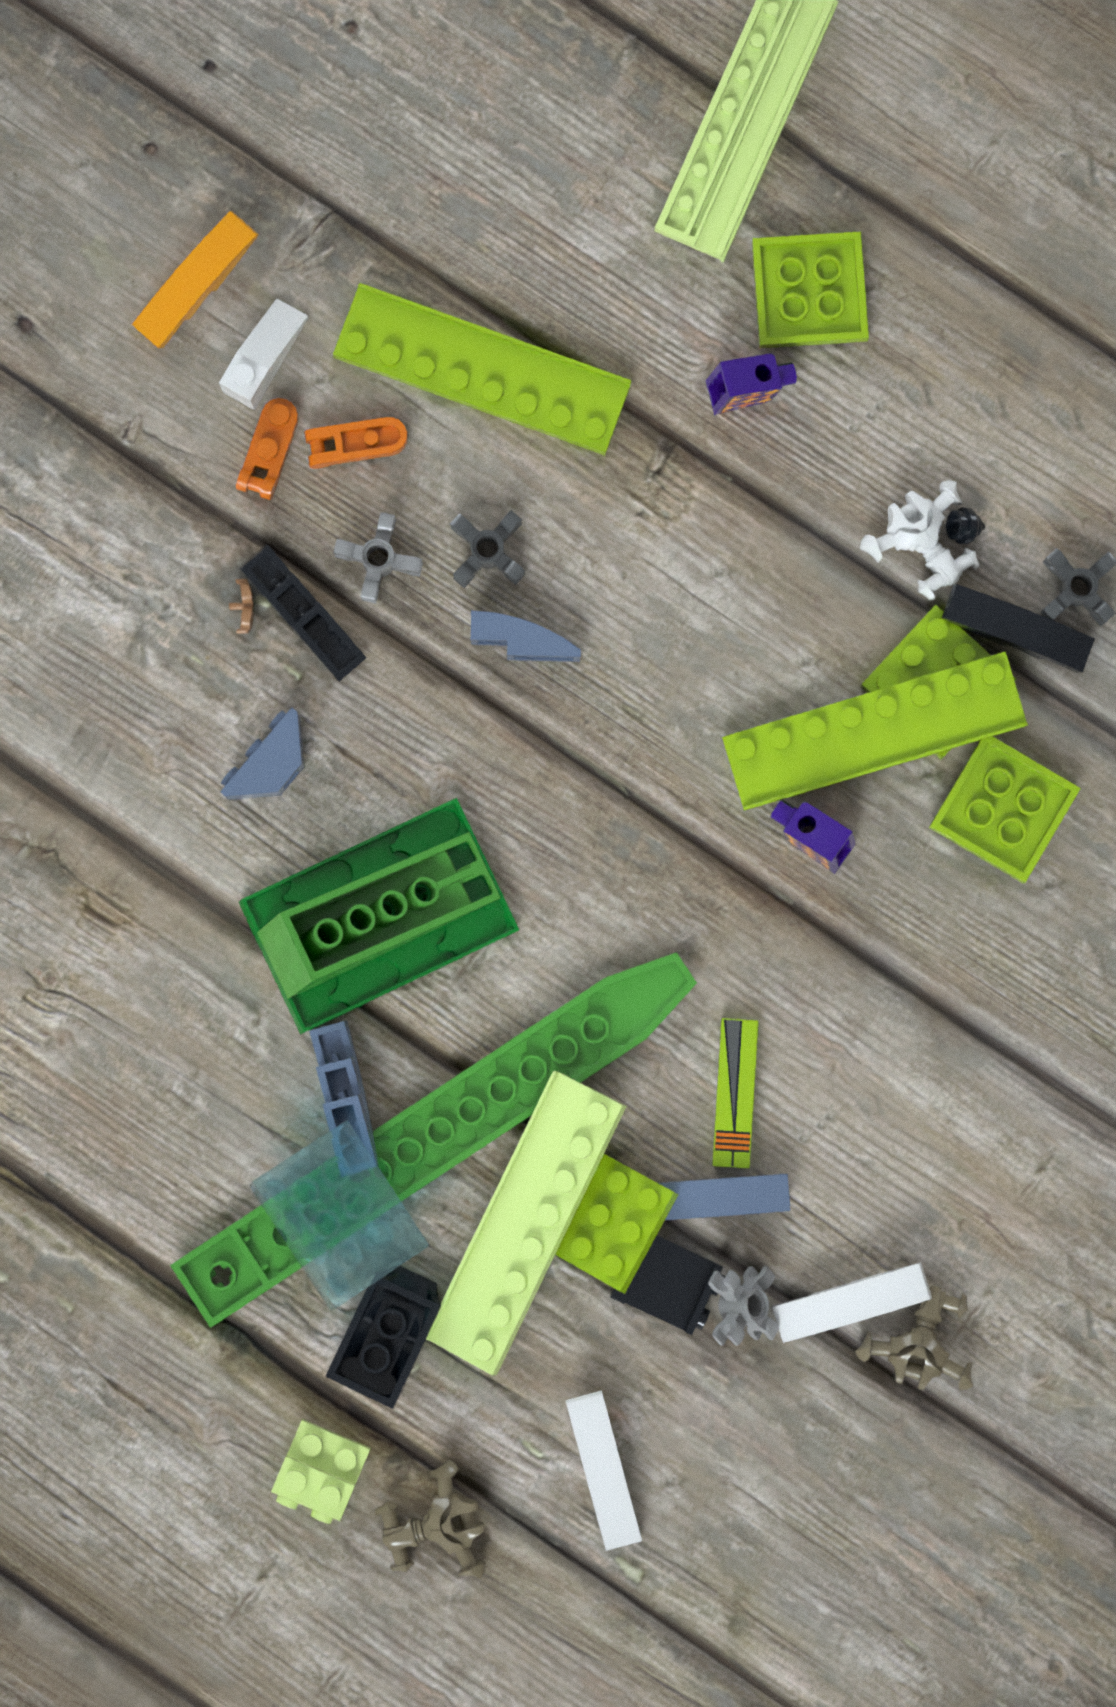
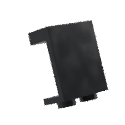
(672, 1285)

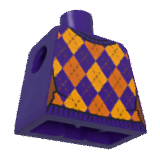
(747, 382)
(826, 844)

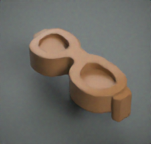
(247, 606)

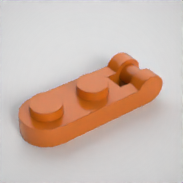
(356, 441)
(269, 447)

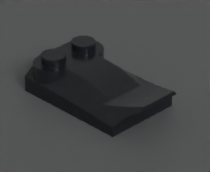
(386, 1336)

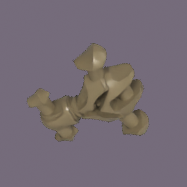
(919, 1352)
(448, 1523)

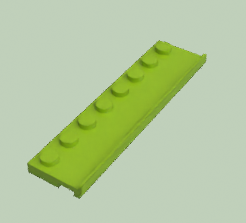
(482, 369)
(875, 731)

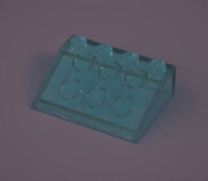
(338, 1215)

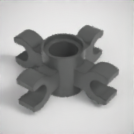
(500, 560)
(1098, 608)

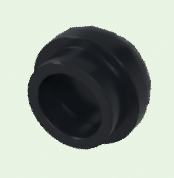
(964, 525)

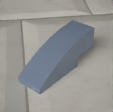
(523, 638)

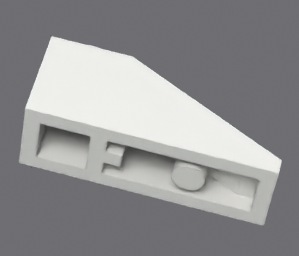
(262, 354)

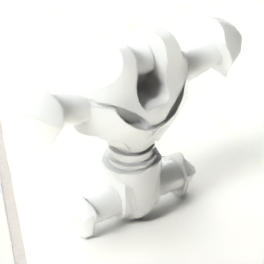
(917, 529)

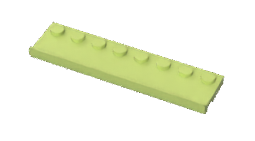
(744, 123)
(525, 1222)

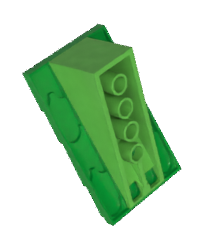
(378, 916)

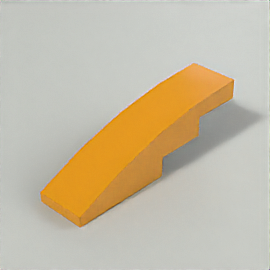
(195, 279)

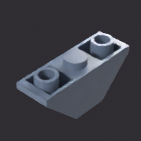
(270, 762)

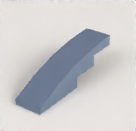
(342, 1082)
(729, 1196)

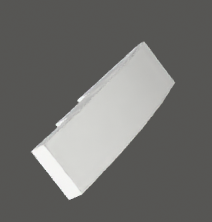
(852, 1302)
(603, 1470)

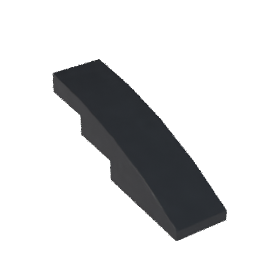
(303, 612)
(1017, 628)

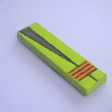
(735, 1093)

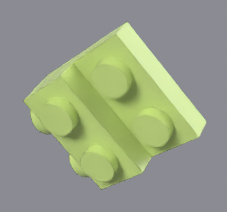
(320, 1472)

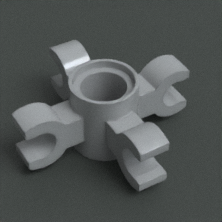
(402, 563)
(743, 1305)

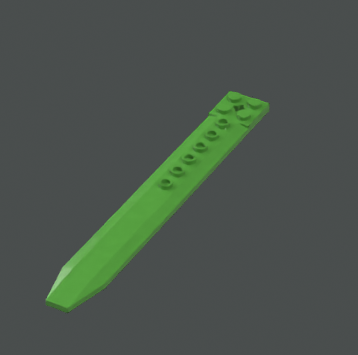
(457, 1119)

